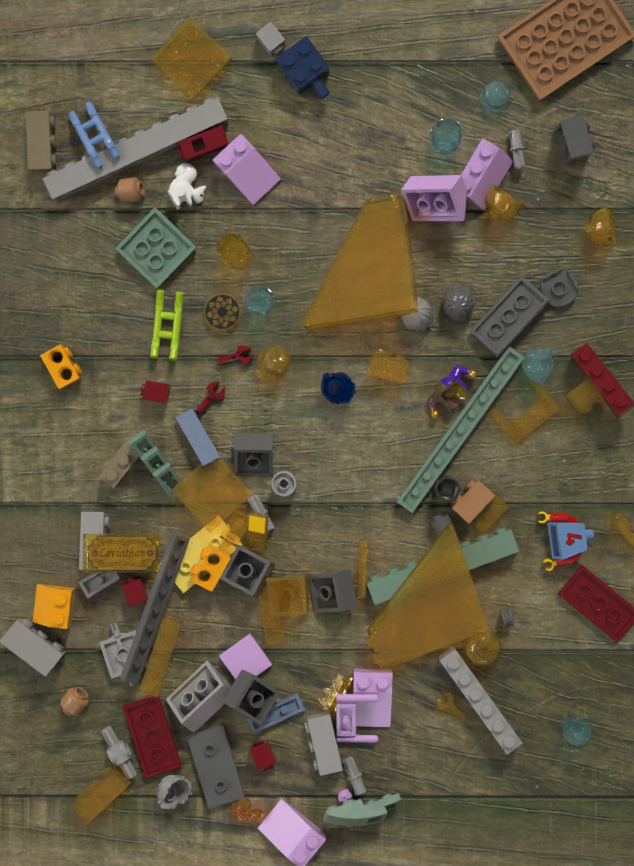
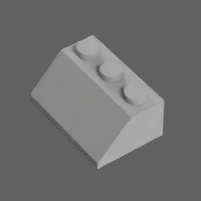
(33, 646)
(199, 696)

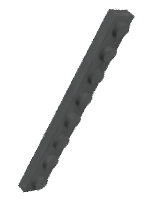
(154, 608)

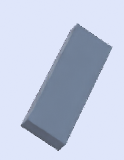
(197, 437)
(280, 711)

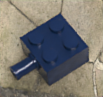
(304, 67)

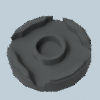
(559, 287)

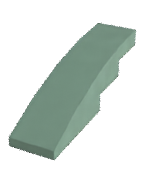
(155, 463)

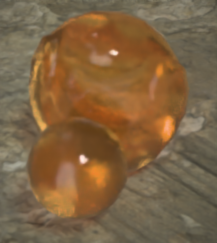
(243, 811)

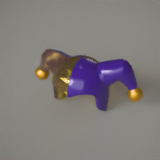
(450, 390)

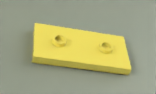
(193, 550)

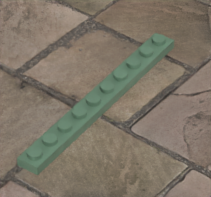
(460, 429)

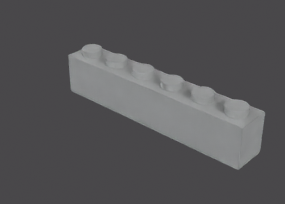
(480, 700)

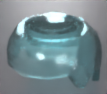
(494, 96)
(259, 301)
(576, 731)

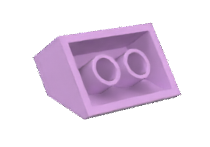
(485, 167)
(435, 198)

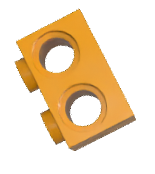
(57, 369)
(214, 569)

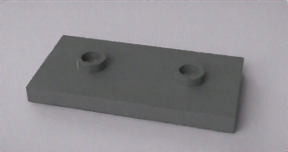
(509, 316)
(215, 766)

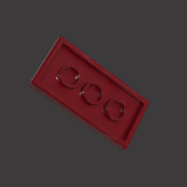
(598, 603)
(152, 736)

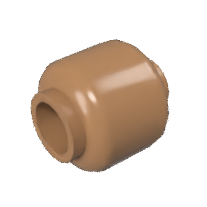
(130, 190)
(74, 701)

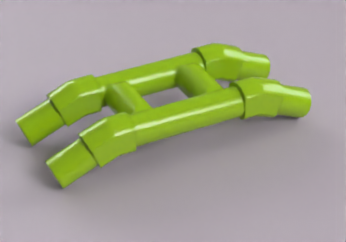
(175, 334)

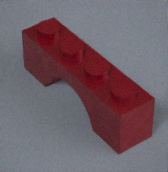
(604, 381)

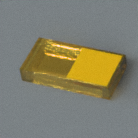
(257, 531)

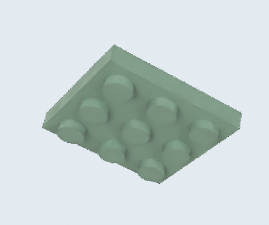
(156, 248)

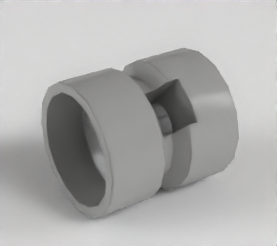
(284, 483)

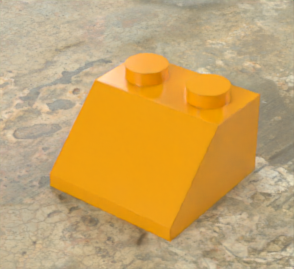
(53, 606)

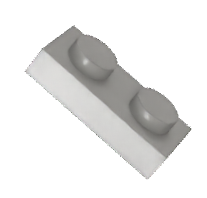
(98, 582)

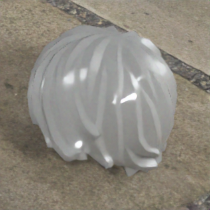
(419, 320)
(173, 790)

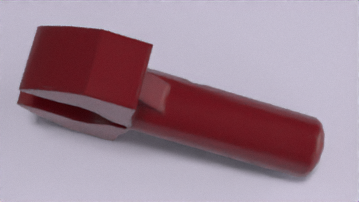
(236, 356)
(210, 397)

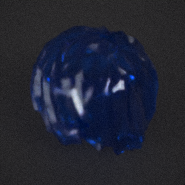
(337, 387)

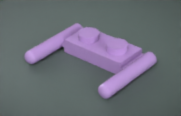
(347, 718)

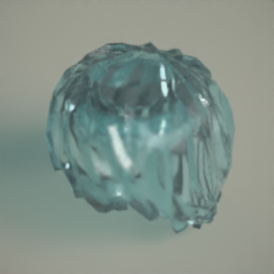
(445, 136)
(538, 364)

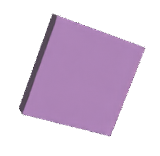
(247, 656)

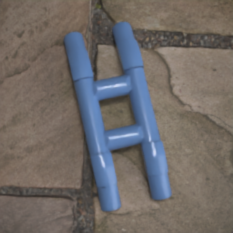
(90, 143)

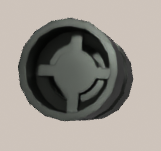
(446, 488)

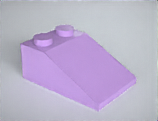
(246, 169)
(373, 682)
(292, 833)

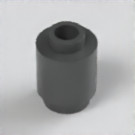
(440, 521)

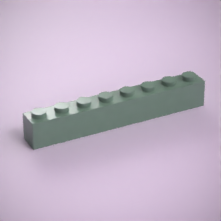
(476, 554)

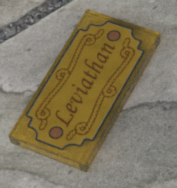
(120, 553)

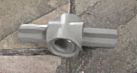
(119, 752)

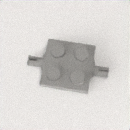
(117, 649)

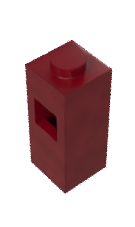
(203, 144)

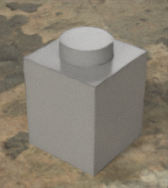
(271, 39)

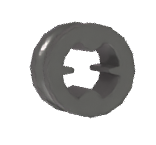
(506, 618)

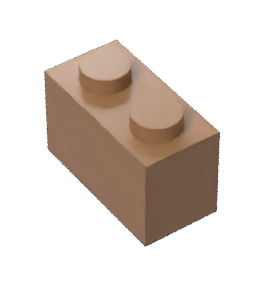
(472, 500)

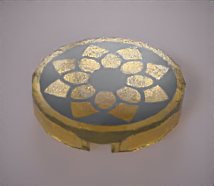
(222, 312)

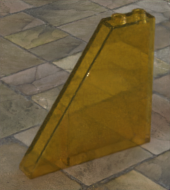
(371, 271)
(430, 608)

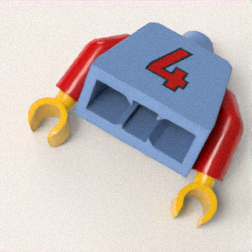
(566, 538)

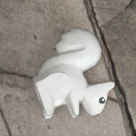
(181, 189)

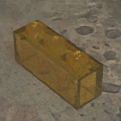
(100, 793)

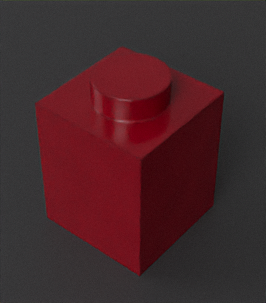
(155, 391)
(135, 590)
(263, 755)

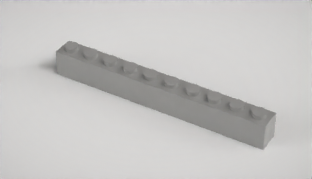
(135, 149)

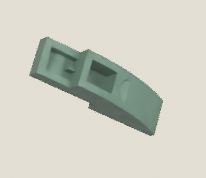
(359, 814)

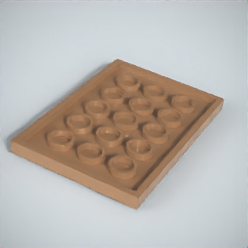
(564, 41)

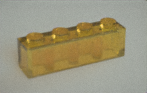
(161, 656)

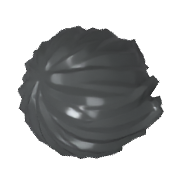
(458, 301)

